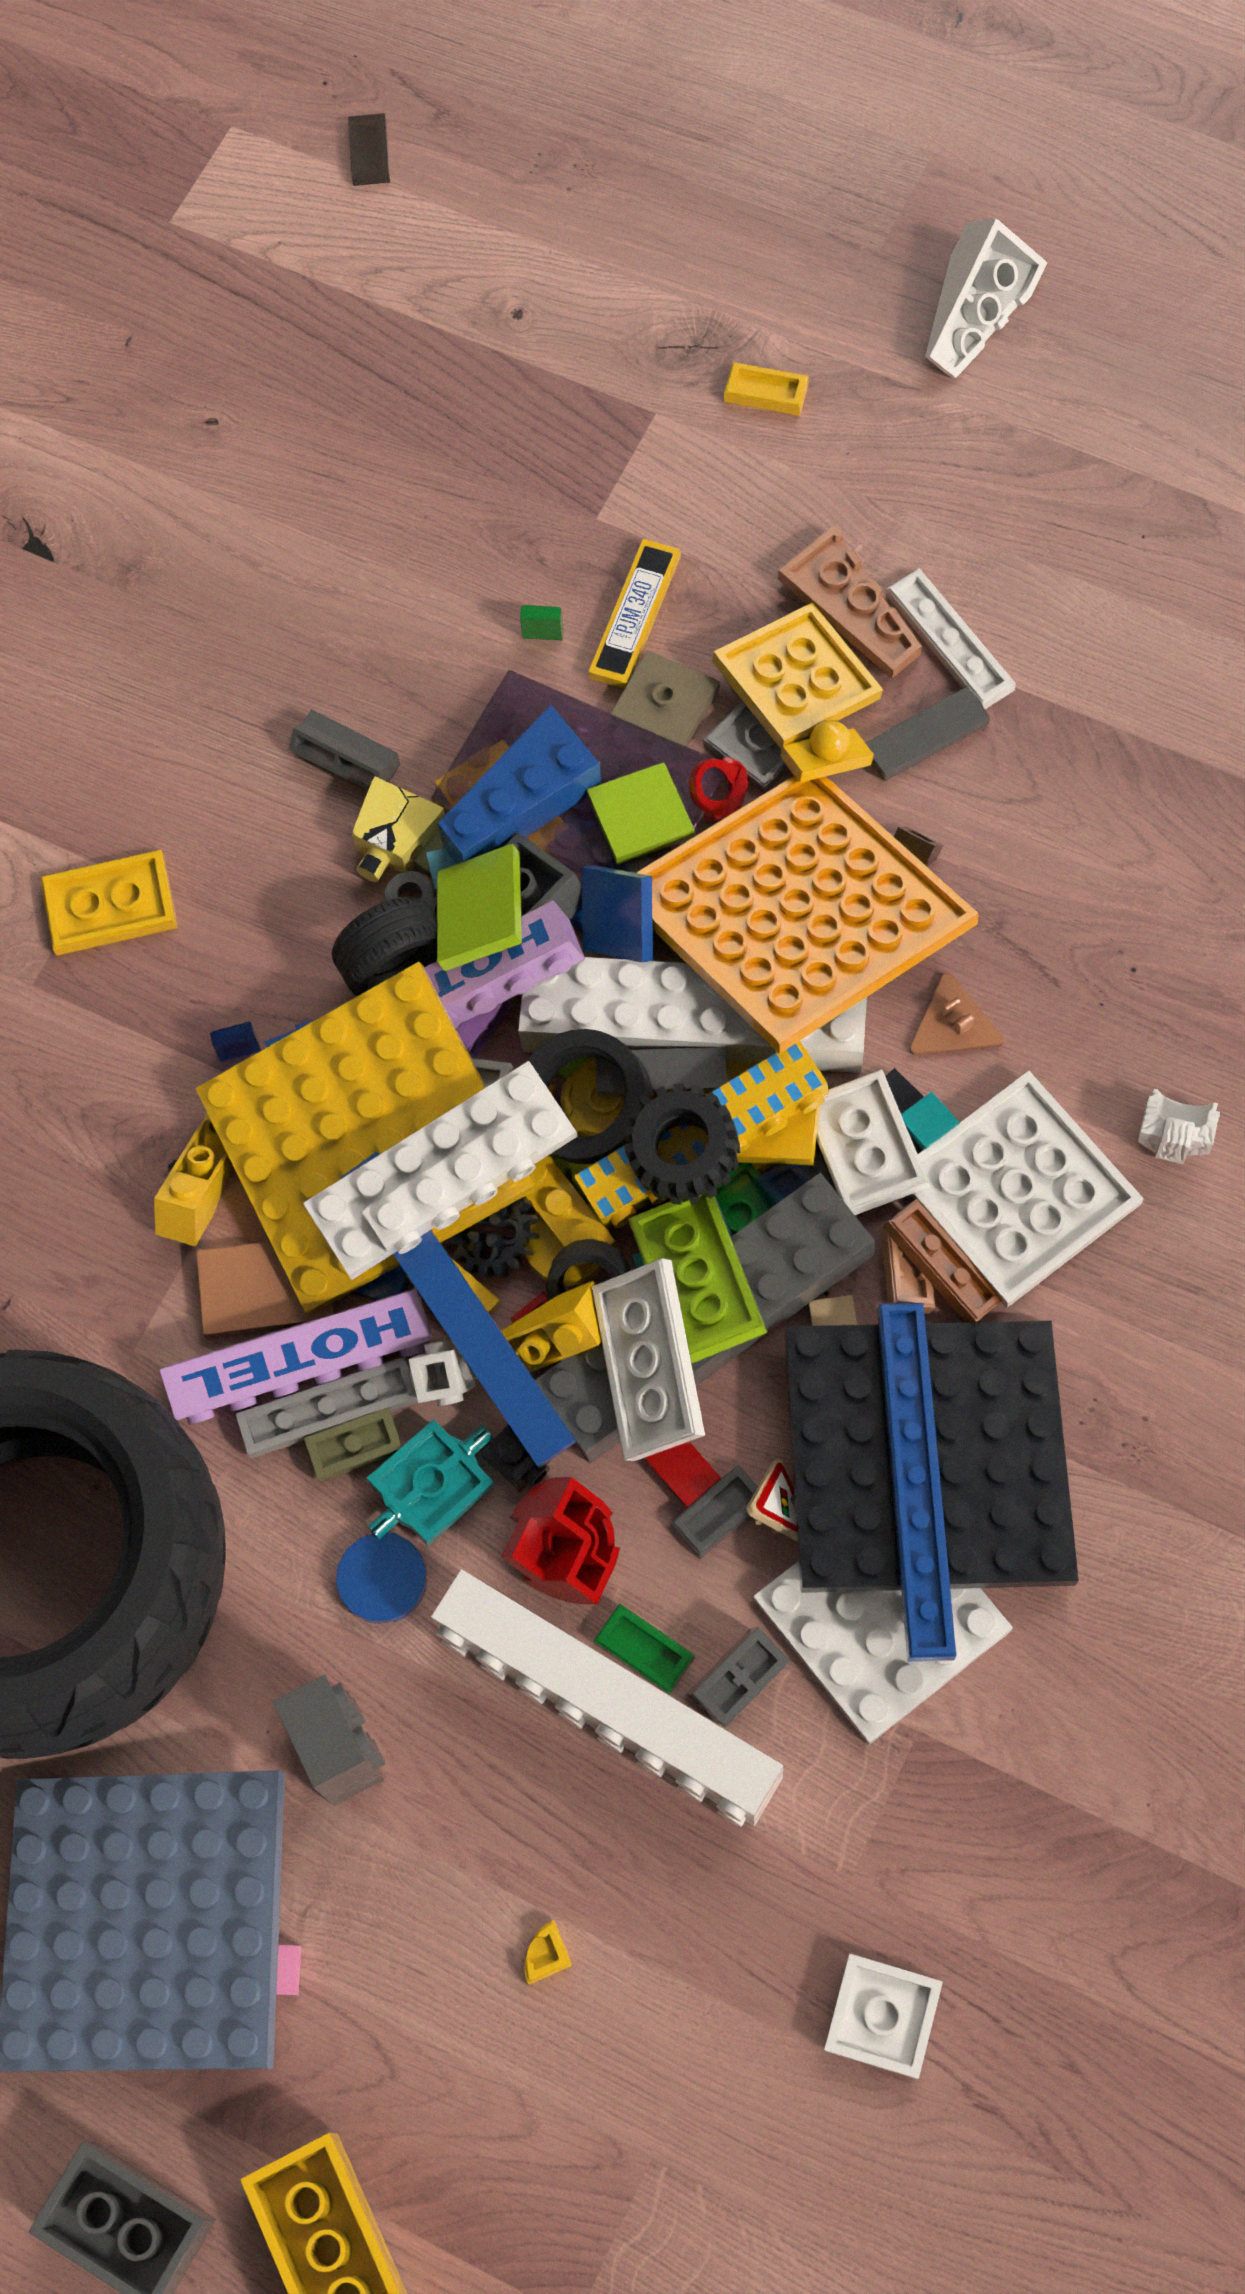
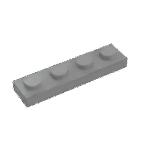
(325, 1406)

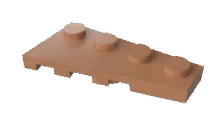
(851, 601)

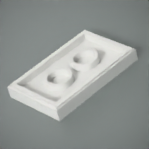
(868, 1144)

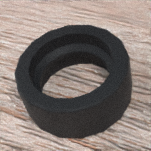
(584, 1251)

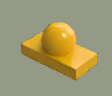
(827, 752)

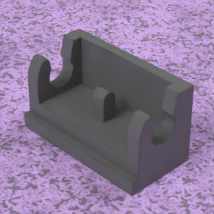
(738, 1676)

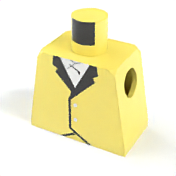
(392, 828)

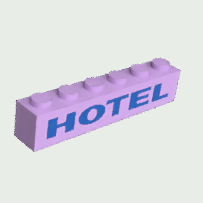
(479, 986)
(296, 1354)

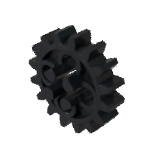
(505, 1249)

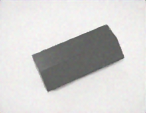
(343, 750)

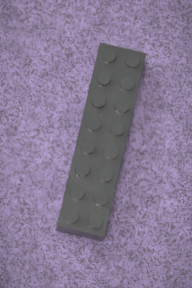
(788, 1261)

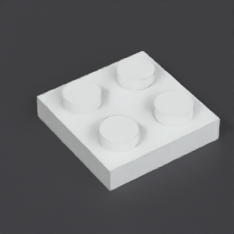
(883, 2016)

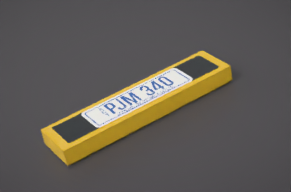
(634, 614)

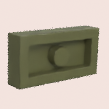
(353, 1445)

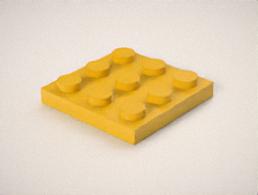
(796, 675)

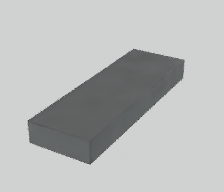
(927, 733)
(668, 1067)

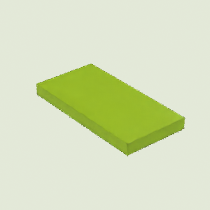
(707, 1273)

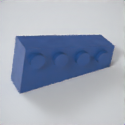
(523, 790)

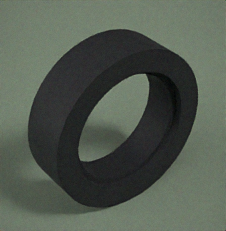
(637, 1084)

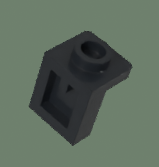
(513, 1461)

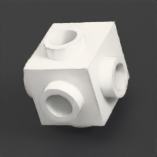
(432, 1380)

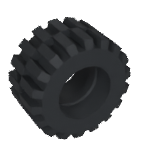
(670, 1111)

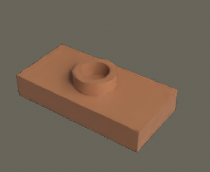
(902, 1277)

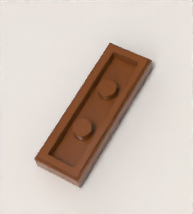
(942, 1262)

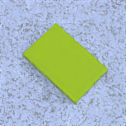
(478, 907)

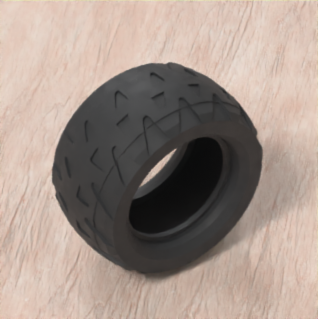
(168, 1565)

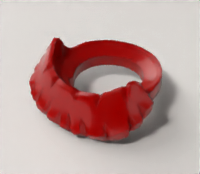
(735, 776)

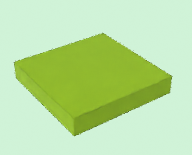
(640, 813)

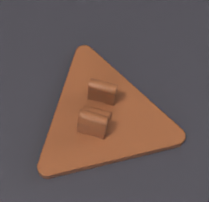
(954, 1023)

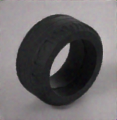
(385, 942)

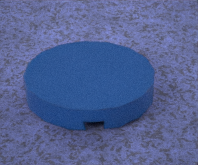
(381, 1578)

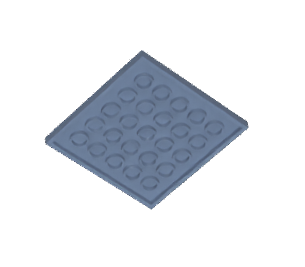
(143, 1923)

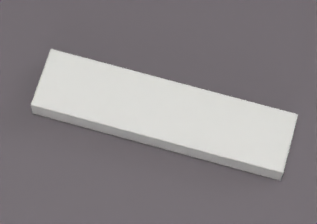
(950, 638)

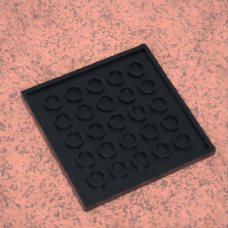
(995, 1451)

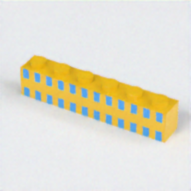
(758, 1105)

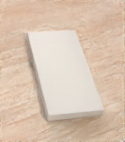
(648, 1360)

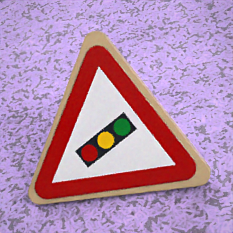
(772, 1501)

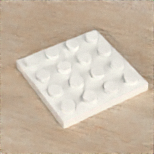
(1022, 1188)
(859, 1646)

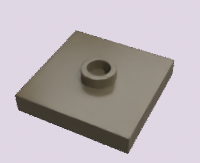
(666, 698)

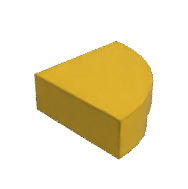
(546, 1954)

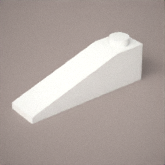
(983, 285)

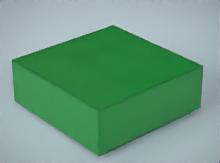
(541, 622)

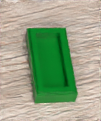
(644, 1649)

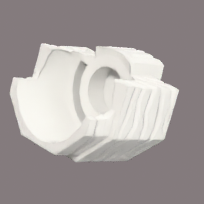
(1177, 1128)

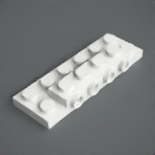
(441, 1171)

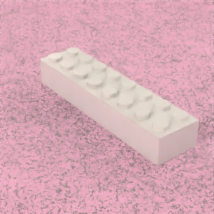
(669, 1009)
(607, 1698)

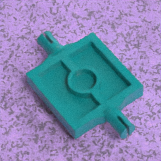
(430, 1482)

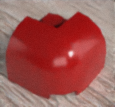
(563, 1541)

